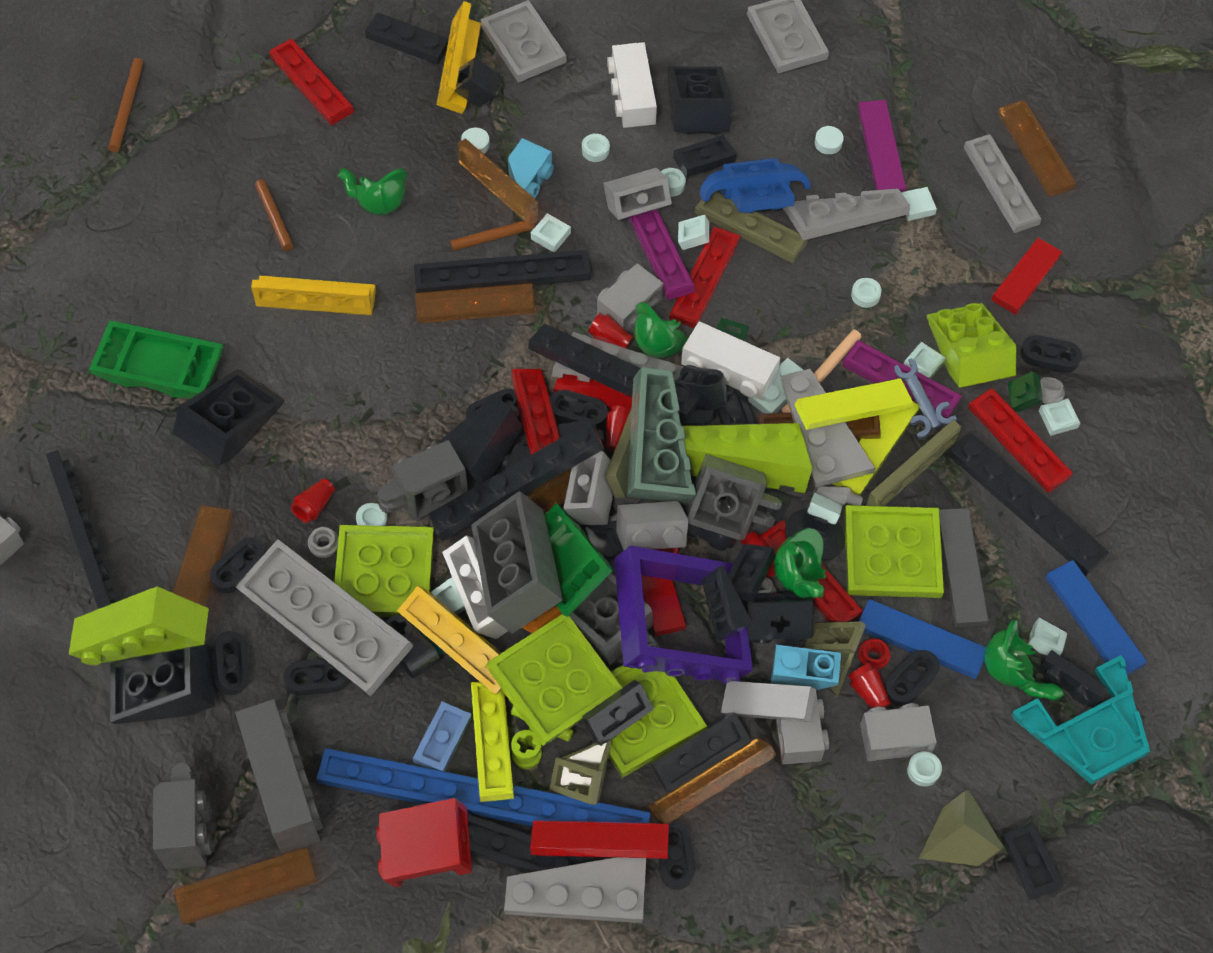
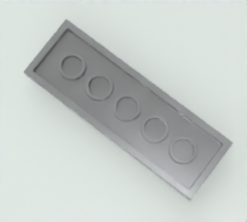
(324, 617)

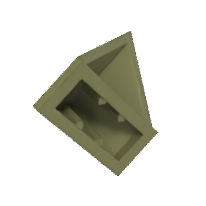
(841, 638)
(582, 773)
(962, 834)

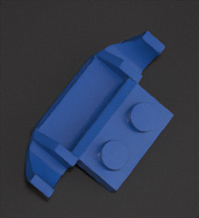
(755, 184)

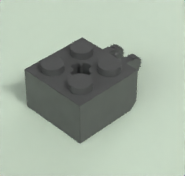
(424, 482)
(734, 514)
(600, 623)
(181, 820)

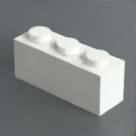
(632, 85)
(741, 363)
(465, 572)

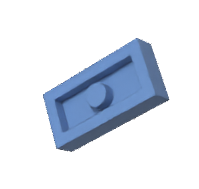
(442, 737)

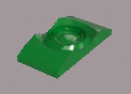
(155, 360)
(576, 559)

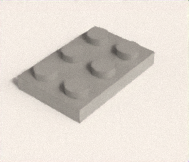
(787, 34)
(523, 41)

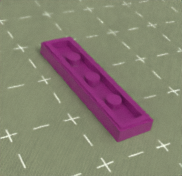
(881, 145)
(662, 254)
(880, 368)

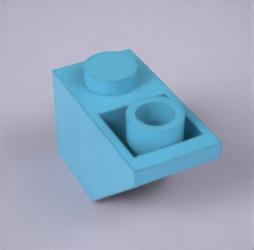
(530, 166)
(805, 667)

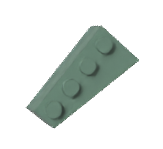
(656, 447)

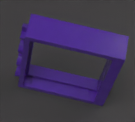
(635, 649)

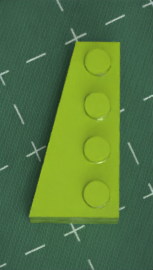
(767, 448)
(138, 627)

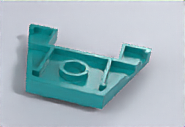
(1098, 739)

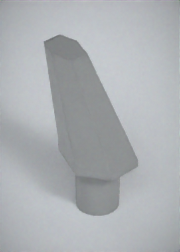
(839, 494)

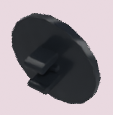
(832, 534)

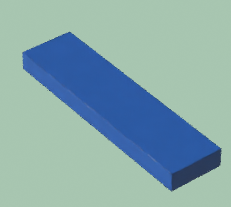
(1094, 616)
(917, 635)

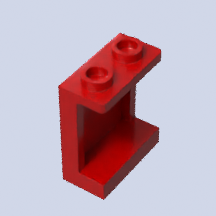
(424, 841)

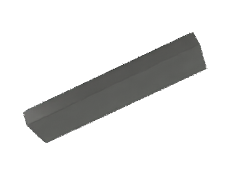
(962, 568)

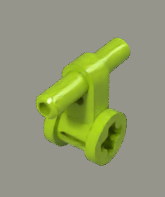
(527, 738)

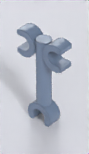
(931, 419)

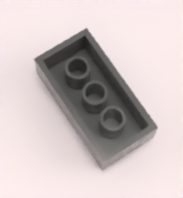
(516, 562)
(280, 776)

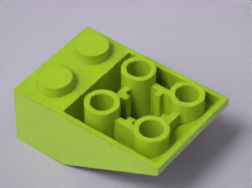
(973, 345)

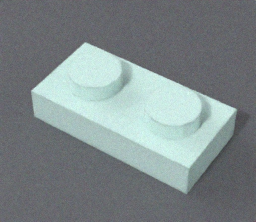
(775, 396)

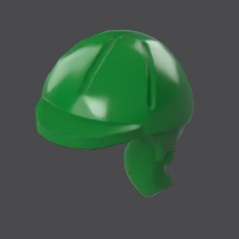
(376, 197)
(657, 336)
(799, 564)
(1009, 664)

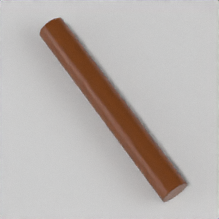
(274, 215)
(490, 235)

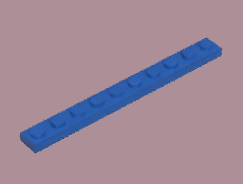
(429, 786)

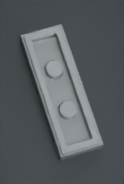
(769, 701)

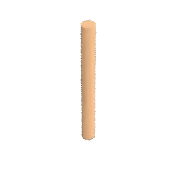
(832, 361)

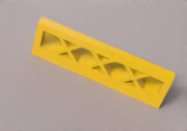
(460, 50)
(314, 295)
(451, 634)

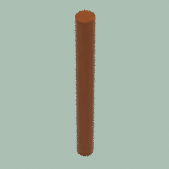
(126, 104)

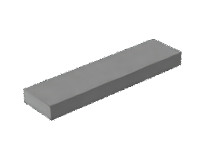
(1002, 183)

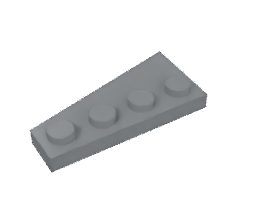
(826, 216)
(635, 358)
(831, 448)
(586, 891)

